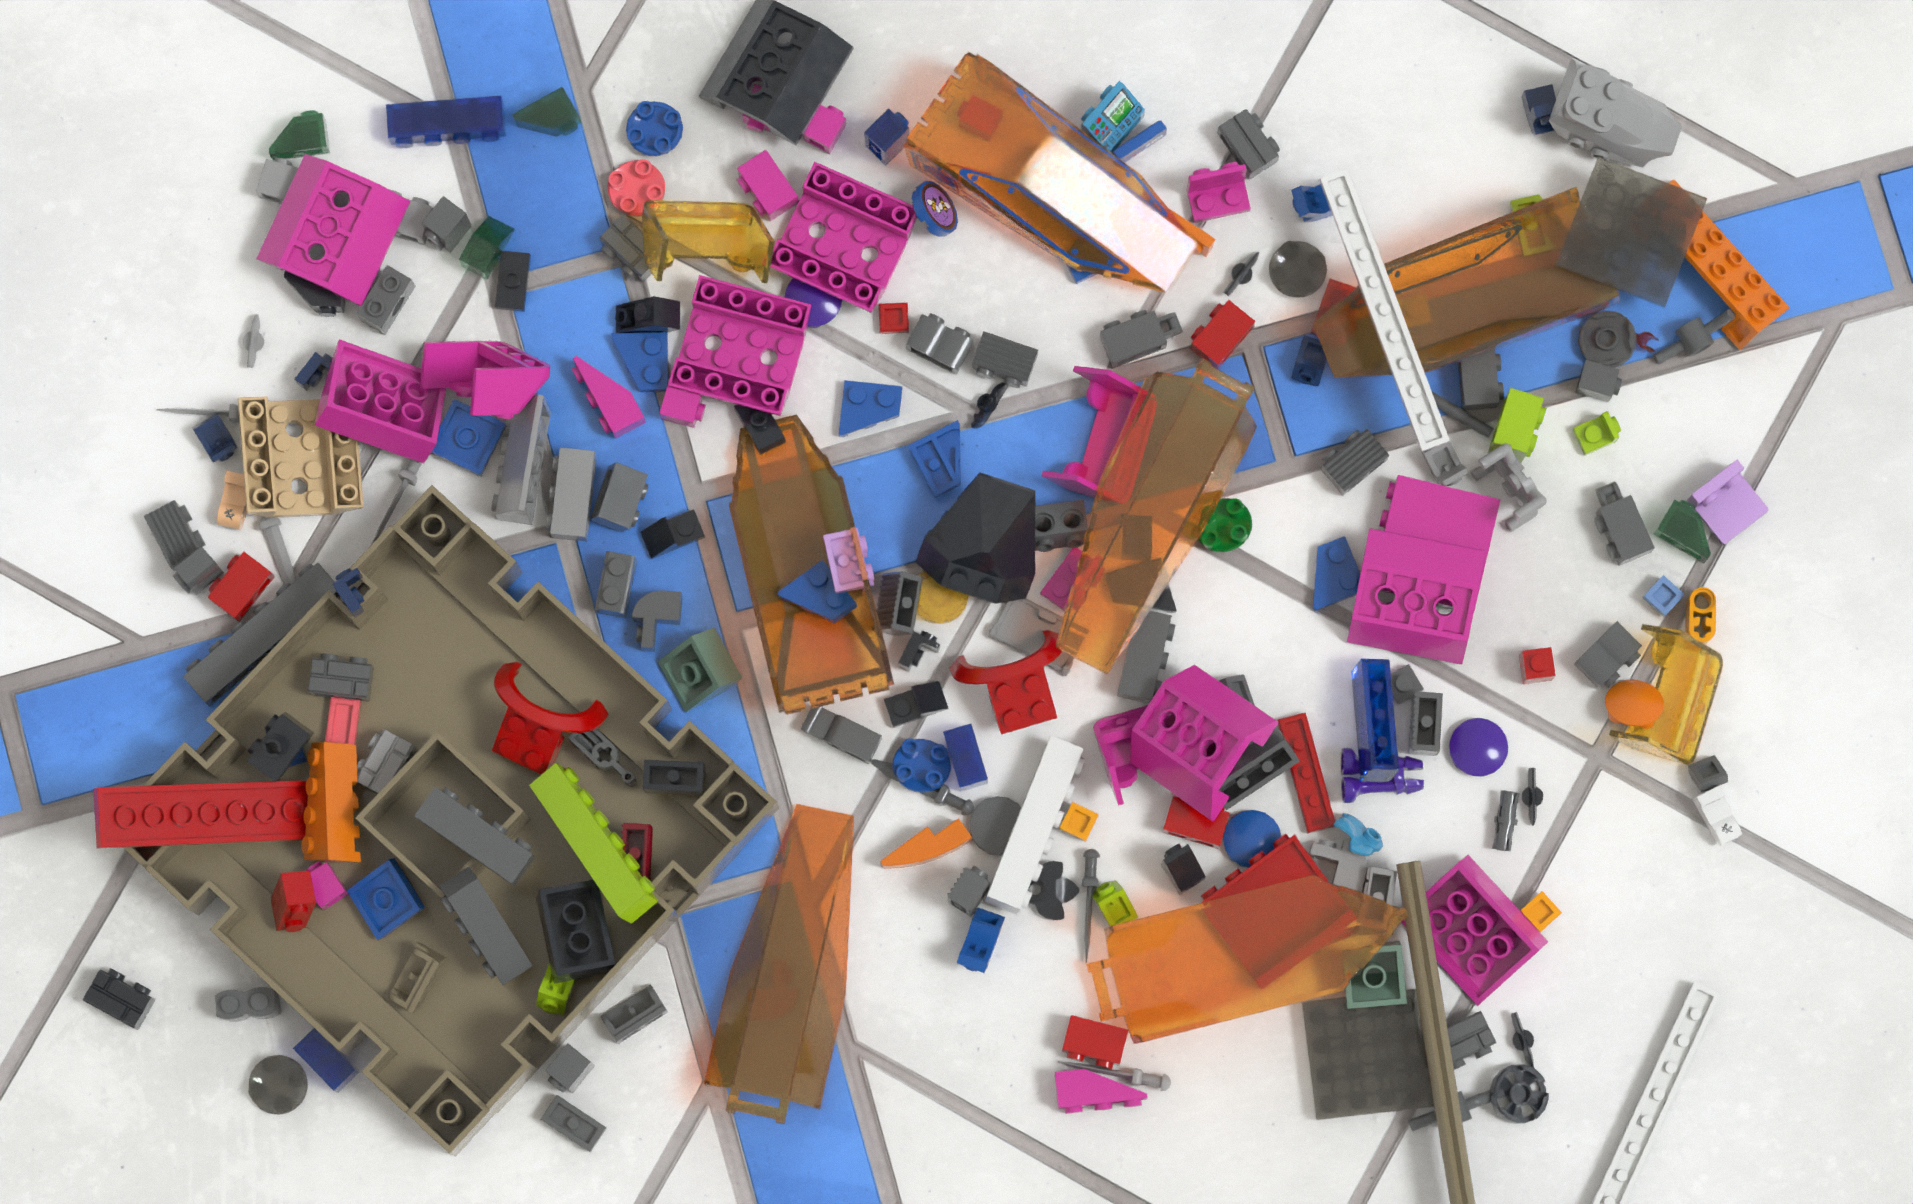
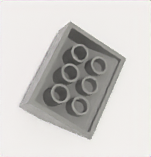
(522, 463)

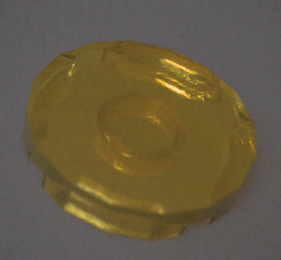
(939, 603)

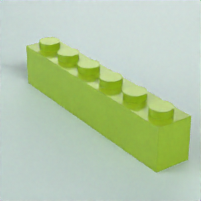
(594, 842)

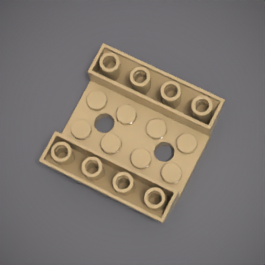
(274, 459)

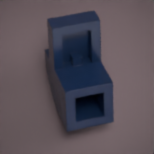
(1538, 108)

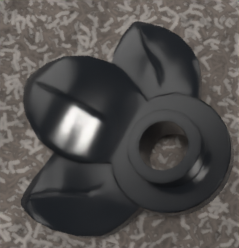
(1054, 891)

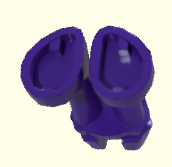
(1353, 787)

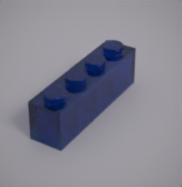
(446, 121)
(1375, 720)

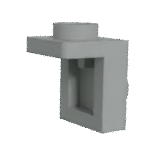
(1445, 464)

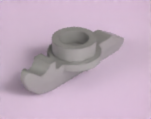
(253, 341)

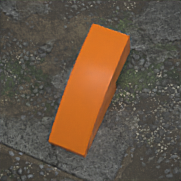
(926, 847)

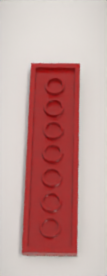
(199, 814)

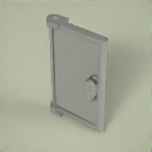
(1023, 630)

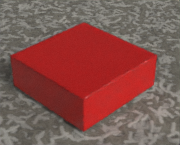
(893, 318)

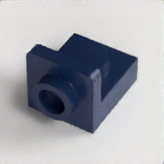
(1309, 362)
(312, 372)
(351, 597)

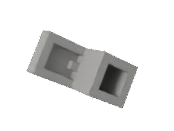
(1350, 867)

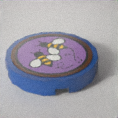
(935, 208)

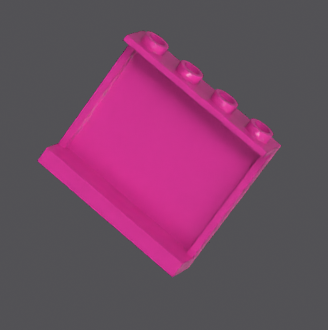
(1440, 515)

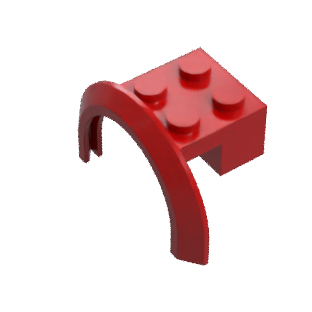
(1016, 689)
(532, 733)

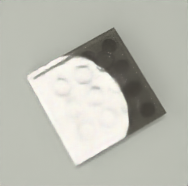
(1631, 232)
(1366, 1058)

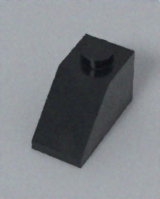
(315, 296)

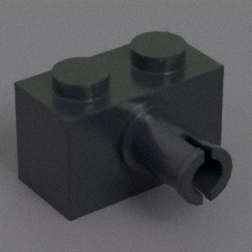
(280, 746)

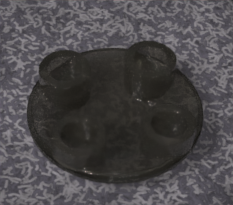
(1297, 269)
(278, 1084)

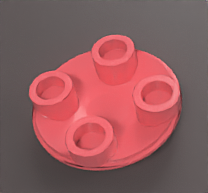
(634, 185)

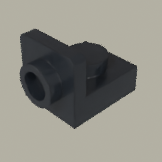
(912, 654)

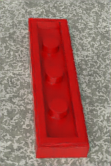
(1307, 774)

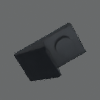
(672, 533)
(916, 703)

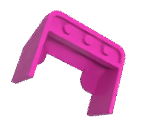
(490, 372)
(1113, 399)
(1114, 743)

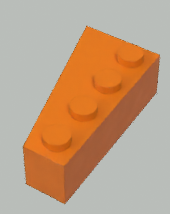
(331, 804)

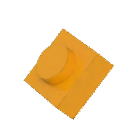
(1079, 821)
(1541, 911)

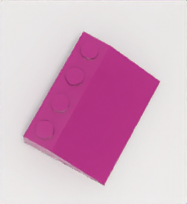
(380, 402)
(1478, 930)

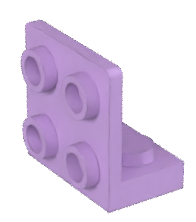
(1728, 503)
(844, 563)

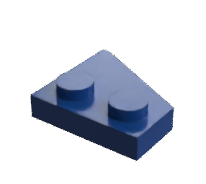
(1335, 574)

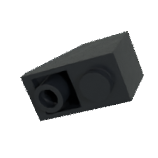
(648, 316)
(1182, 868)

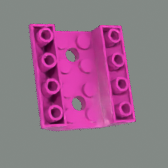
(853, 220)
(352, 235)
(748, 326)
(1420, 576)
(1204, 715)

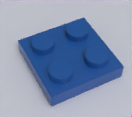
(468, 438)
(385, 899)

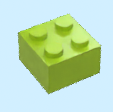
(1517, 421)

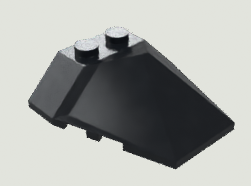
(985, 542)

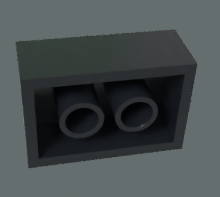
(575, 931)

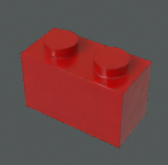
(1222, 333)
(240, 585)
(1191, 825)
(293, 901)
(1094, 1041)

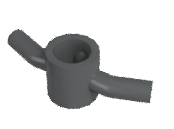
(1694, 337)
(1465, 1105)

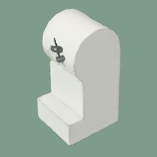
(1718, 815)

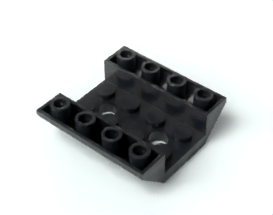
(792, 74)

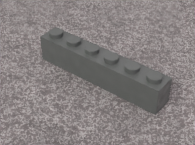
(254, 639)

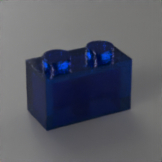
(887, 136)
(965, 757)
(326, 1060)

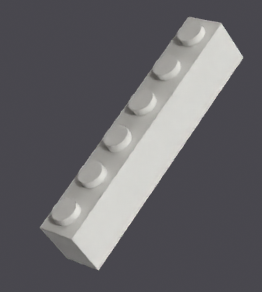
(1034, 824)

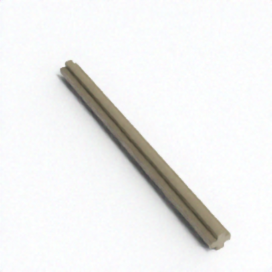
(1435, 1033)

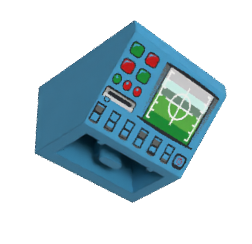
(1113, 117)

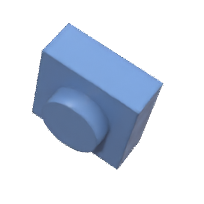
(1663, 596)

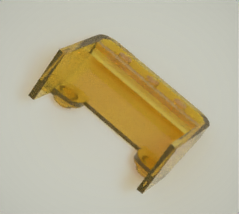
(705, 232)
(1688, 687)

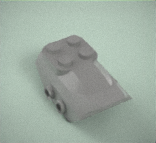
(1612, 117)

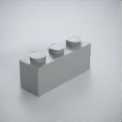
(572, 494)

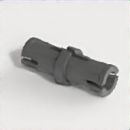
(1505, 820)

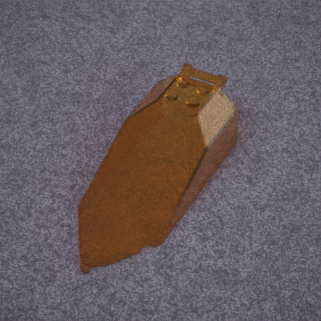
(1239, 955)

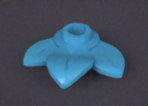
(1363, 840)

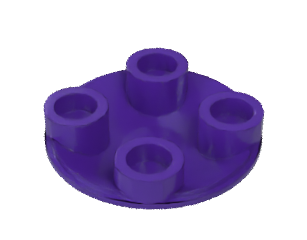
(824, 305)
(1478, 747)

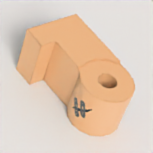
(233, 502)

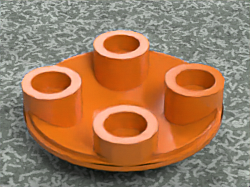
(1634, 703)

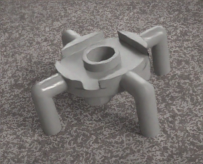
(1515, 484)

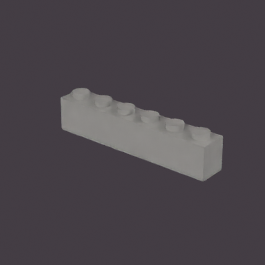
(279, 174)

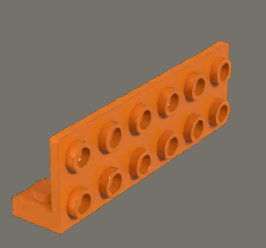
(1734, 281)

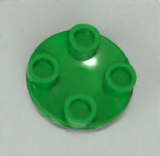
(1227, 526)

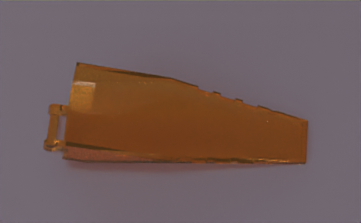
(1153, 505)
(789, 973)

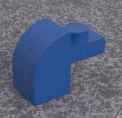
(1310, 203)
(980, 940)

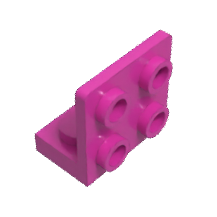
(1218, 192)
(1059, 585)

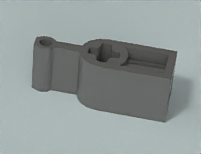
(842, 733)
(592, 753)

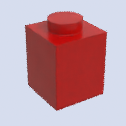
(1537, 665)

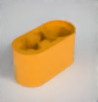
(1708, 623)

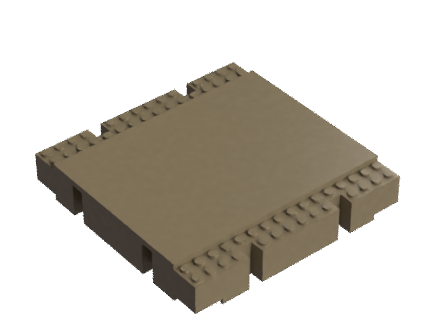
(436, 639)

